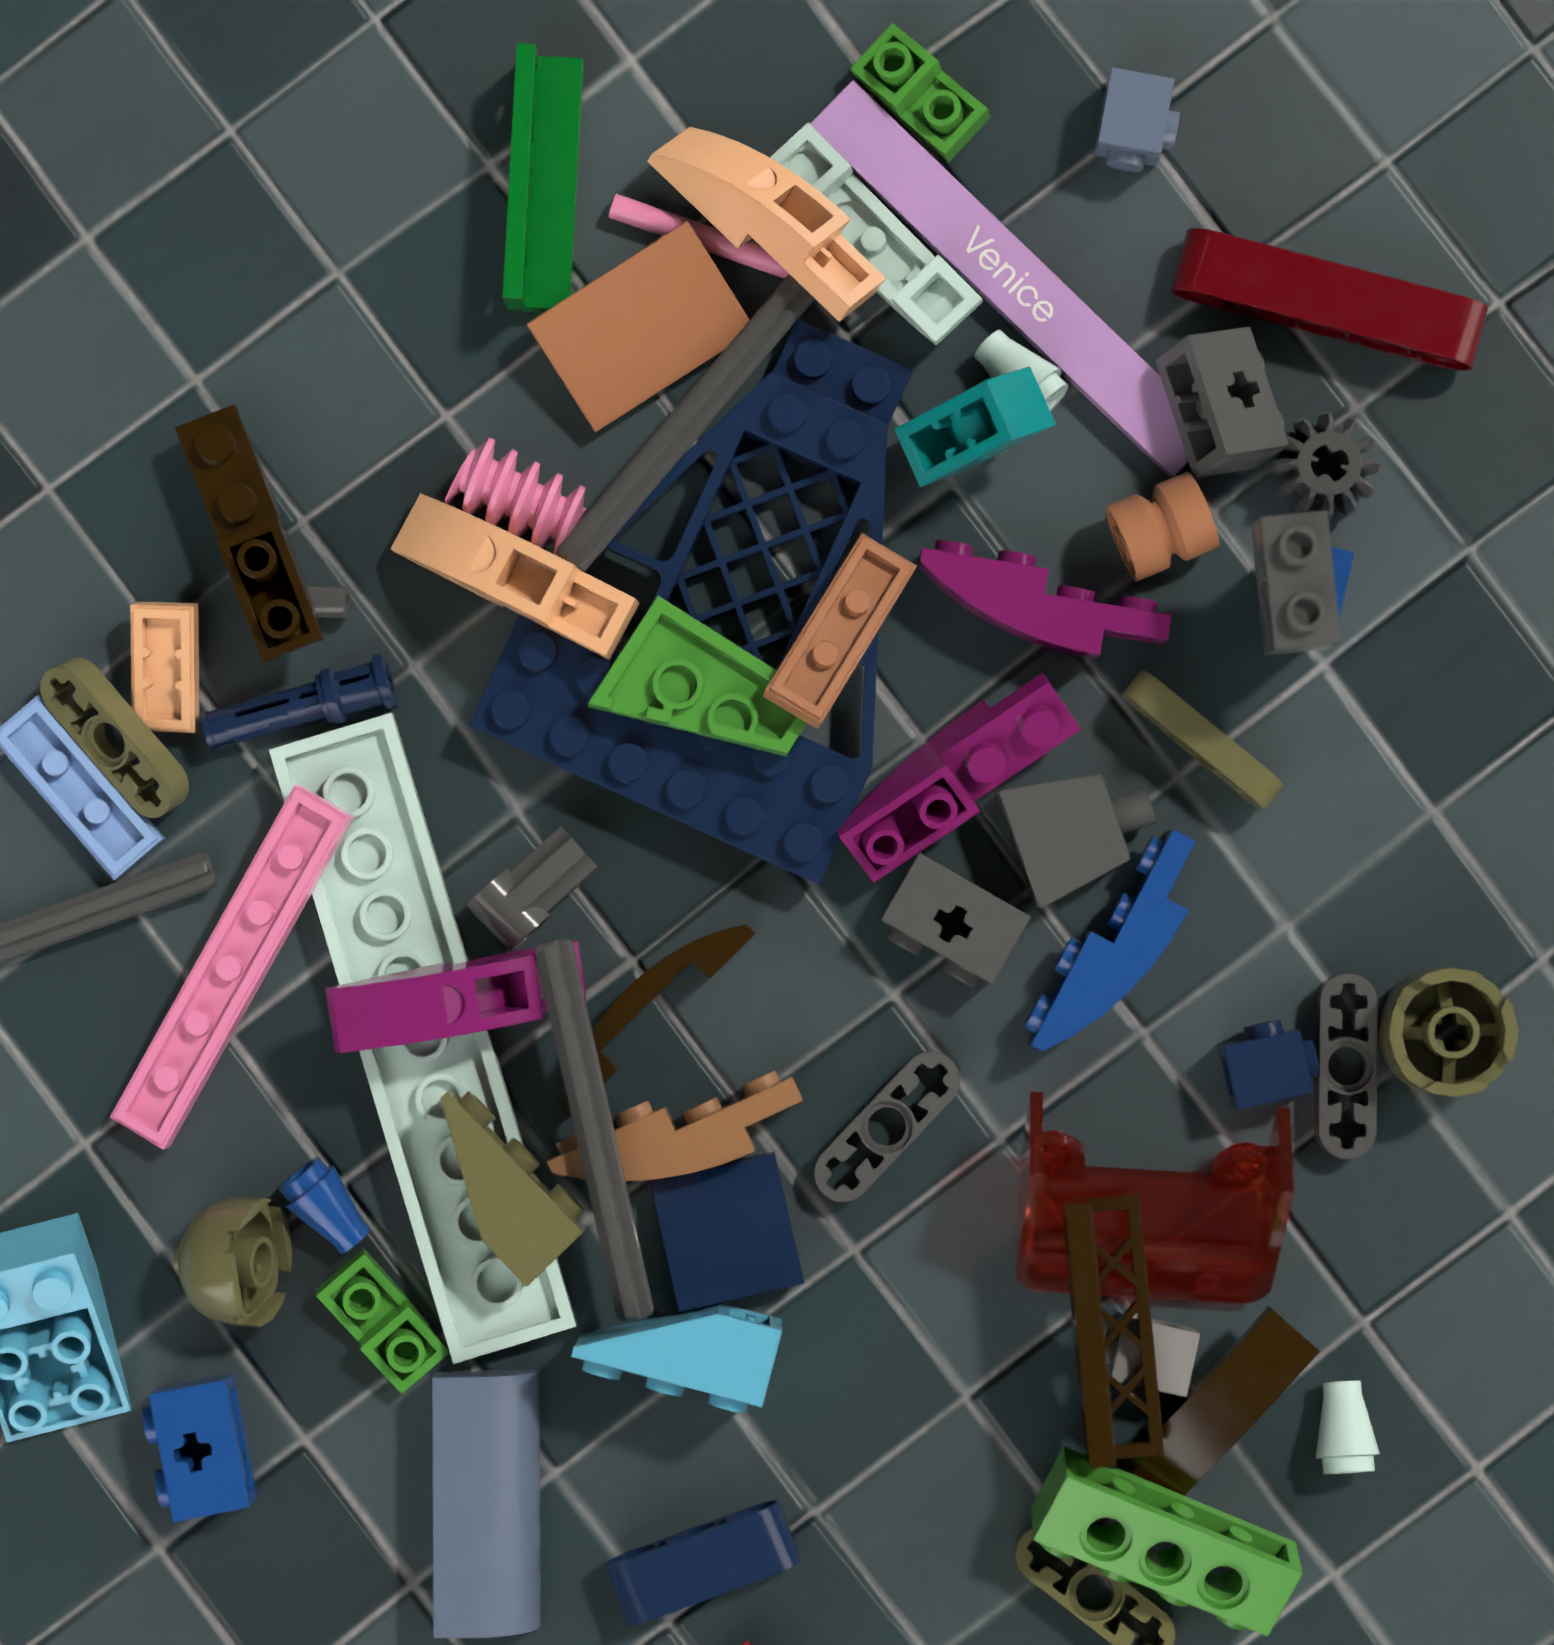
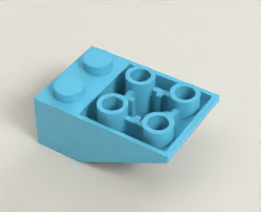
(54, 1332)
(702, 1348)

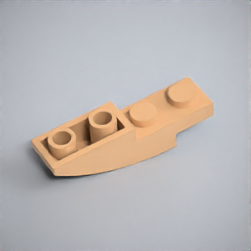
(763, 200)
(515, 575)

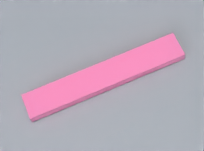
(232, 966)

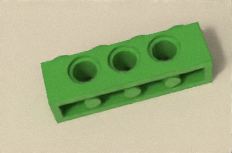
(1246, 1597)

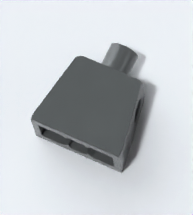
(1070, 832)

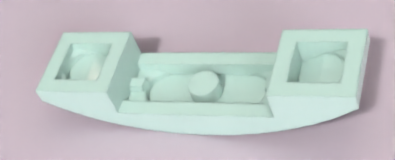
(916, 281)

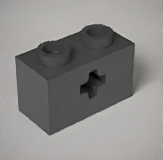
(1222, 402)
(1296, 582)
(992, 922)

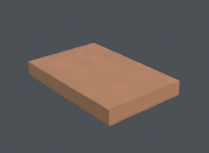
(639, 326)

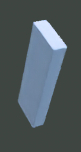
(77, 789)

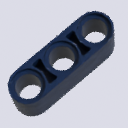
(702, 1562)

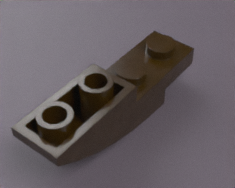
(250, 533)

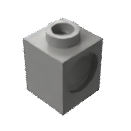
(1174, 1355)

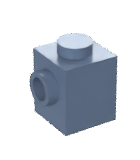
(1135, 120)

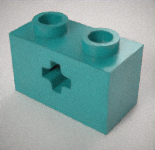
(975, 426)

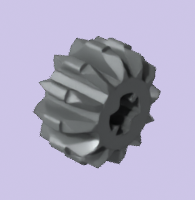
(1327, 445)

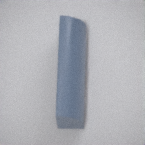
(486, 1503)

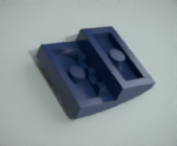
(727, 1232)

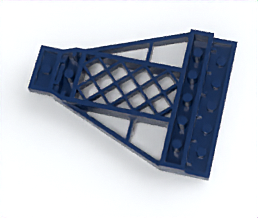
(826, 409)

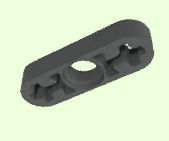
(1331, 1113)
(864, 1171)

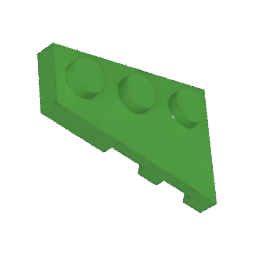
(695, 682)

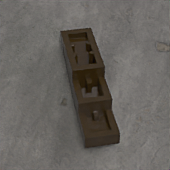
(1225, 1403)

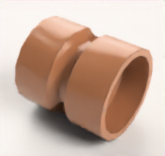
(1166, 525)

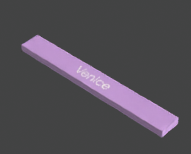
(1004, 273)

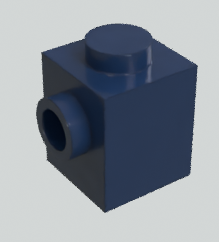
(1268, 1065)

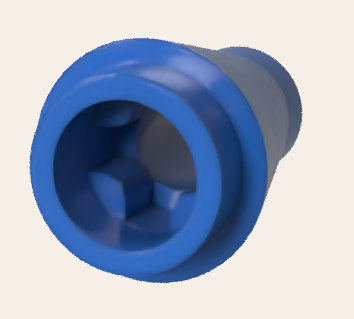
(324, 1204)

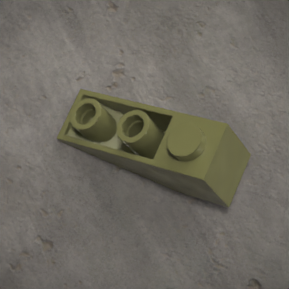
(511, 1205)

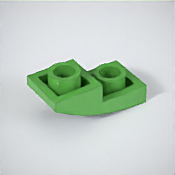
(920, 93)
(382, 1320)

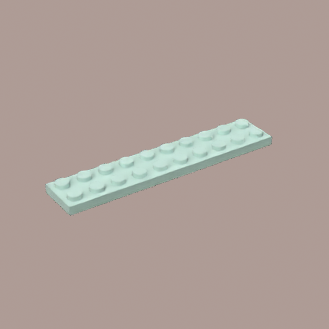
(392, 914)

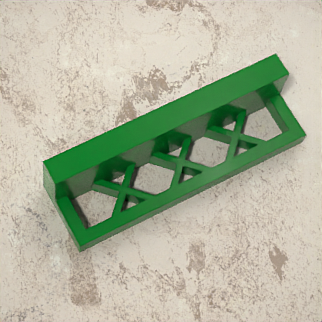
(542, 180)

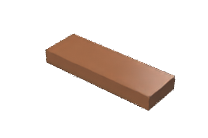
(839, 631)

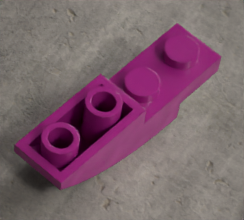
(1014, 599)
(951, 771)
(439, 1001)

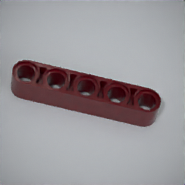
(1329, 299)

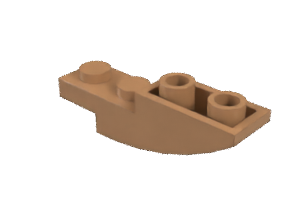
(713, 1134)

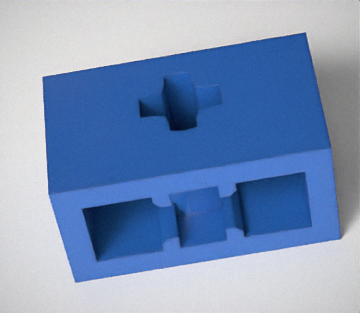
(226, 1474)

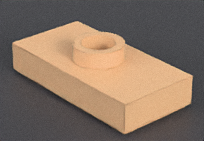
(165, 665)

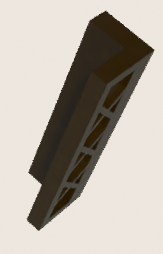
(1089, 1331)

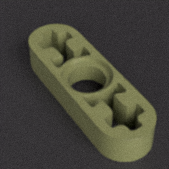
(97, 693)
(1202, 740)
(1142, 1608)

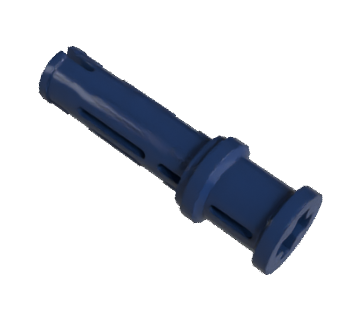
(329, 697)

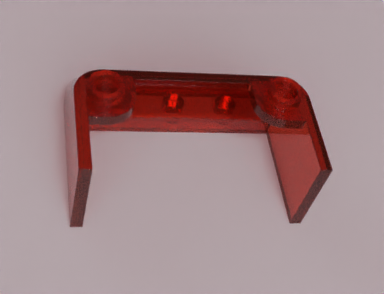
(1201, 1231)

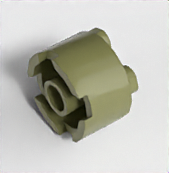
(1467, 999)

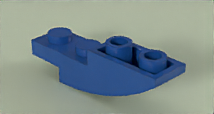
(1103, 971)

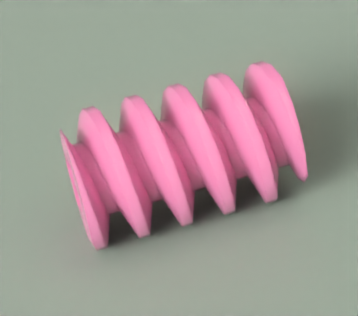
(517, 496)

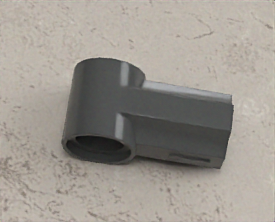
(521, 898)

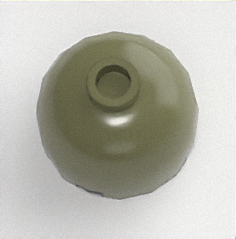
(234, 1260)

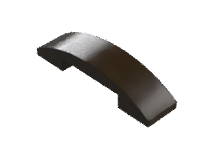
(708, 953)

